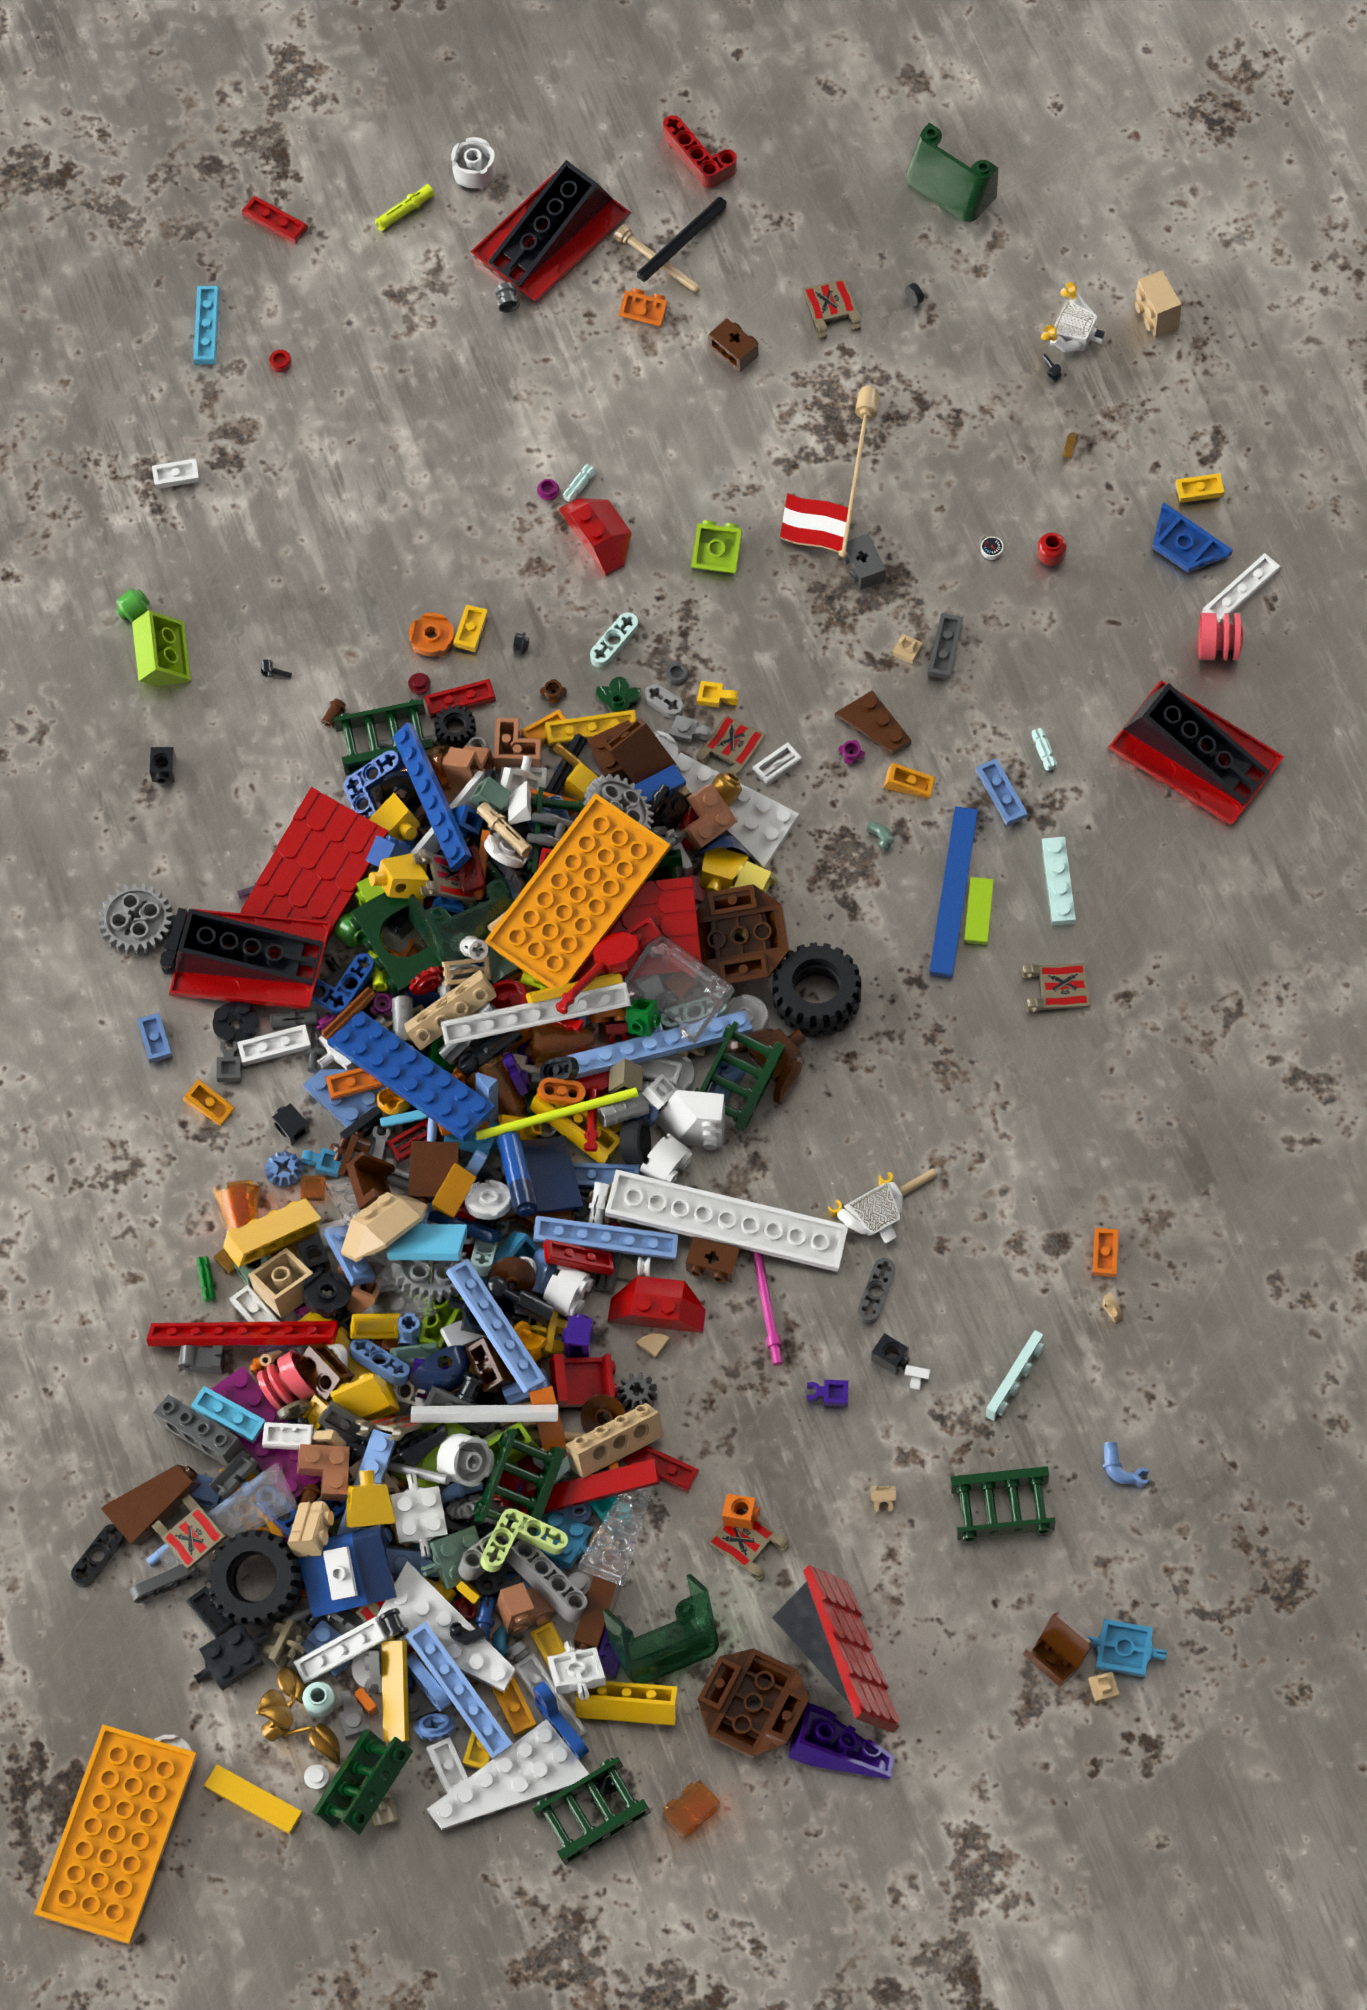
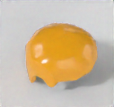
(391, 1102)

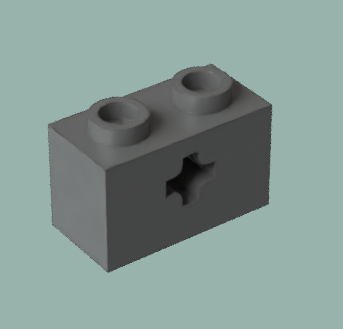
(864, 562)

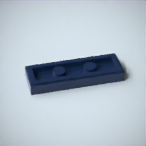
(474, 1229)

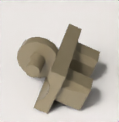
(286, 1645)
(386, 1811)

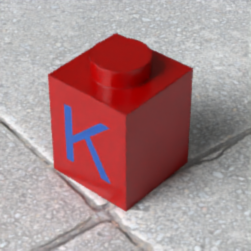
(513, 1483)

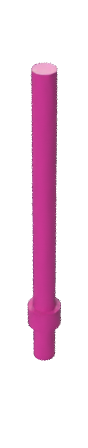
(773, 1340)

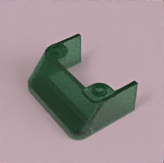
(445, 932)
(670, 1646)

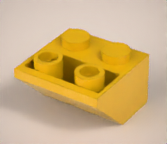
(367, 1397)

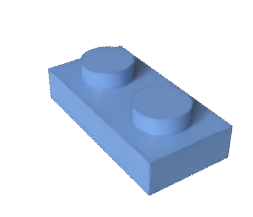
(154, 1037)

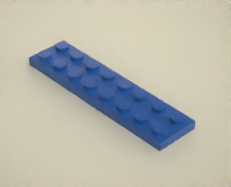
(412, 1076)

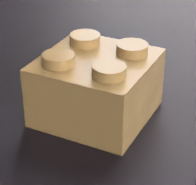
(1158, 304)
(281, 1282)

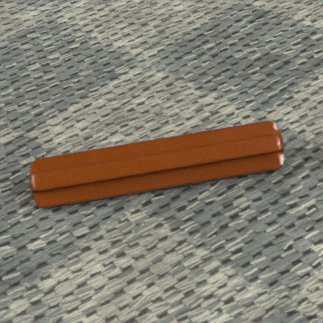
(346, 1015)

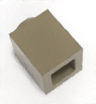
(625, 1076)

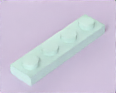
(1058, 881)
(1010, 1384)

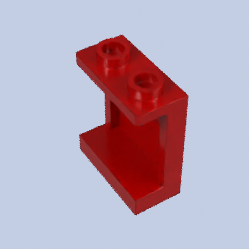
(581, 1378)

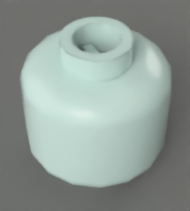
(317, 1692)

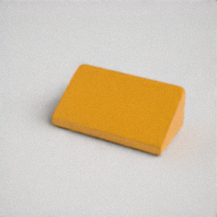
(453, 1191)

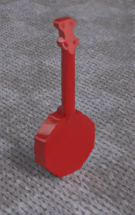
(611, 955)
(512, 993)
(595, 1086)

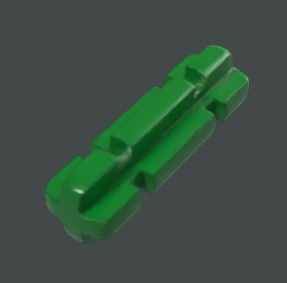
(206, 1278)

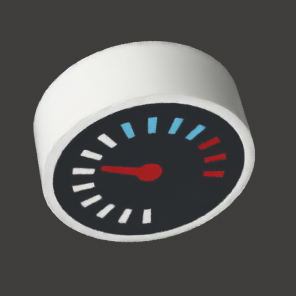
(991, 548)

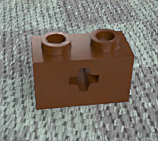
(733, 344)
(704, 1251)
(489, 1366)

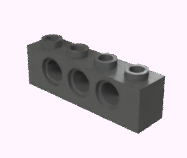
(198, 1430)

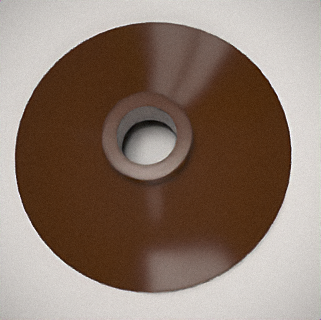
(515, 1270)
(594, 1409)

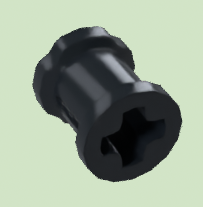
(469, 1387)
(393, 1624)

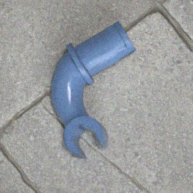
(1115, 1470)
(457, 1491)

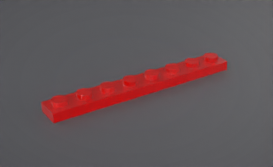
(243, 1333)

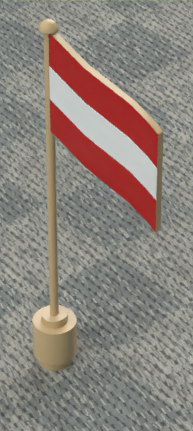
(824, 522)

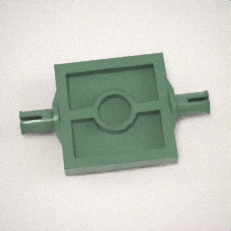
(448, 1554)

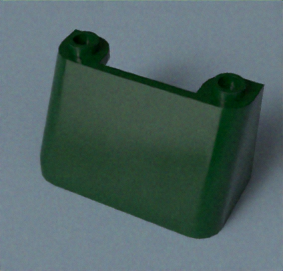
(949, 181)

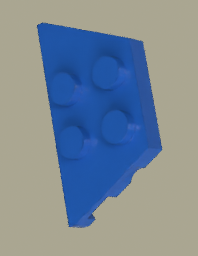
(1186, 542)

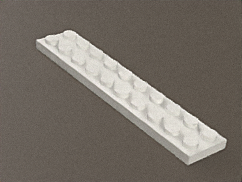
(726, 1220)

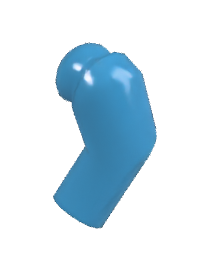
(499, 1640)

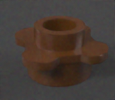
(550, 686)

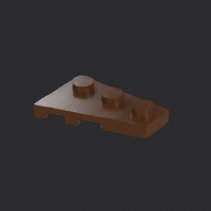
(876, 722)

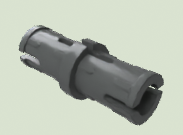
(277, 1020)

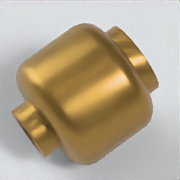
(728, 787)

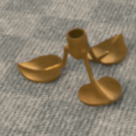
(275, 1707)

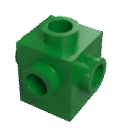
(642, 1017)

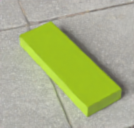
(978, 911)

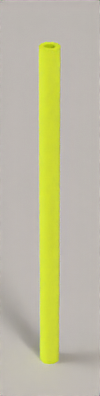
(556, 1114)

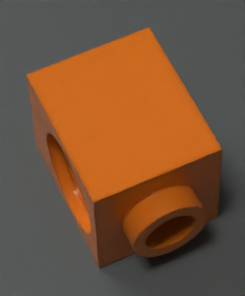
(733, 1504)

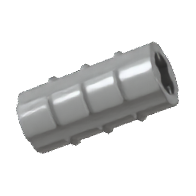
(402, 1012)
(623, 1110)

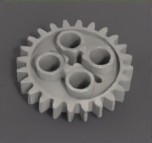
(621, 796)
(117, 911)
(414, 1277)

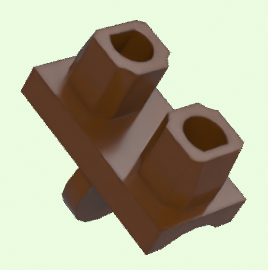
(356, 1144)

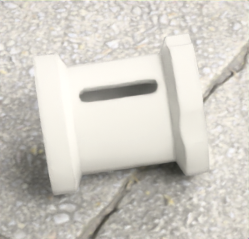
(471, 942)

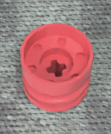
(1219, 636)
(284, 1383)

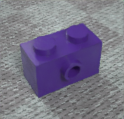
(578, 1336)

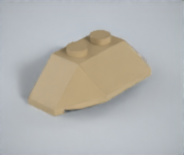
(381, 1224)

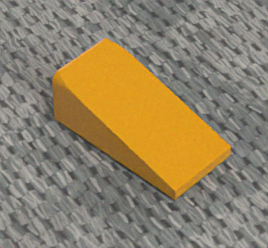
(908, 781)
(208, 1102)

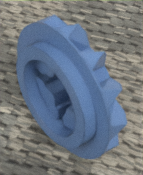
(284, 1178)
(442, 1725)

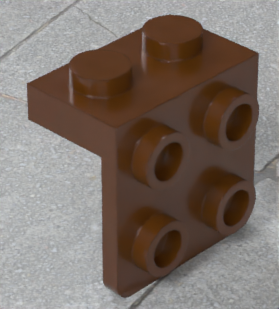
(1059, 1649)

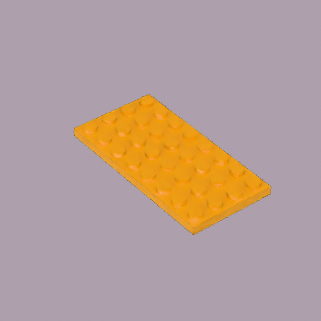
(577, 893)
(116, 1834)

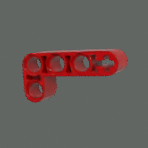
(696, 156)

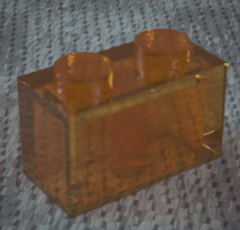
(690, 1809)

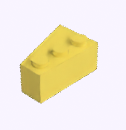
(753, 874)

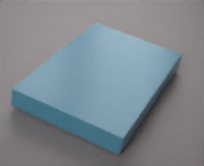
(430, 1242)

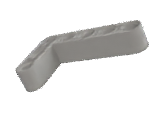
(528, 1568)

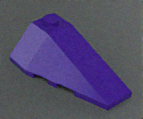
(829, 1744)

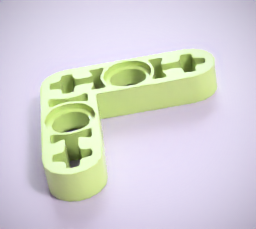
(519, 1530)

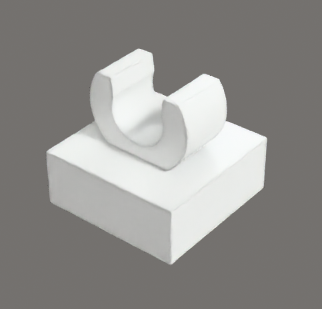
(917, 1374)

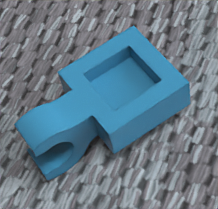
(324, 1162)

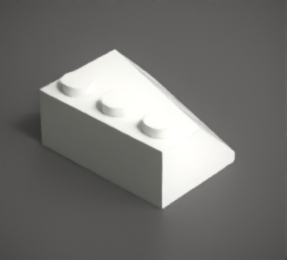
(695, 1118)

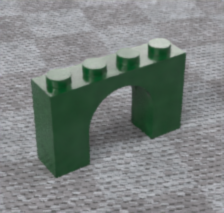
(370, 920)

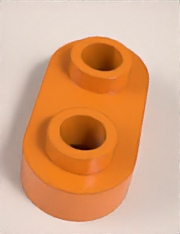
(560, 1090)

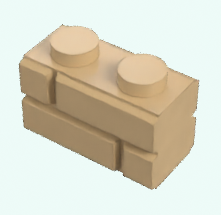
(310, 1529)

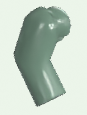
(883, 833)

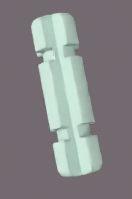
(579, 483)
(1044, 749)

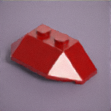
(600, 531)
(658, 1305)

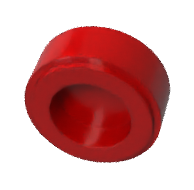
(280, 361)

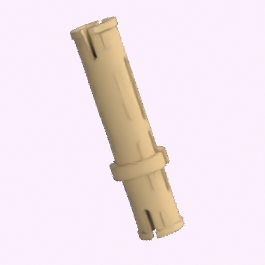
(498, 824)

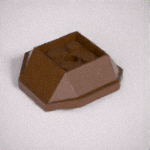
(744, 909)
(748, 1678)

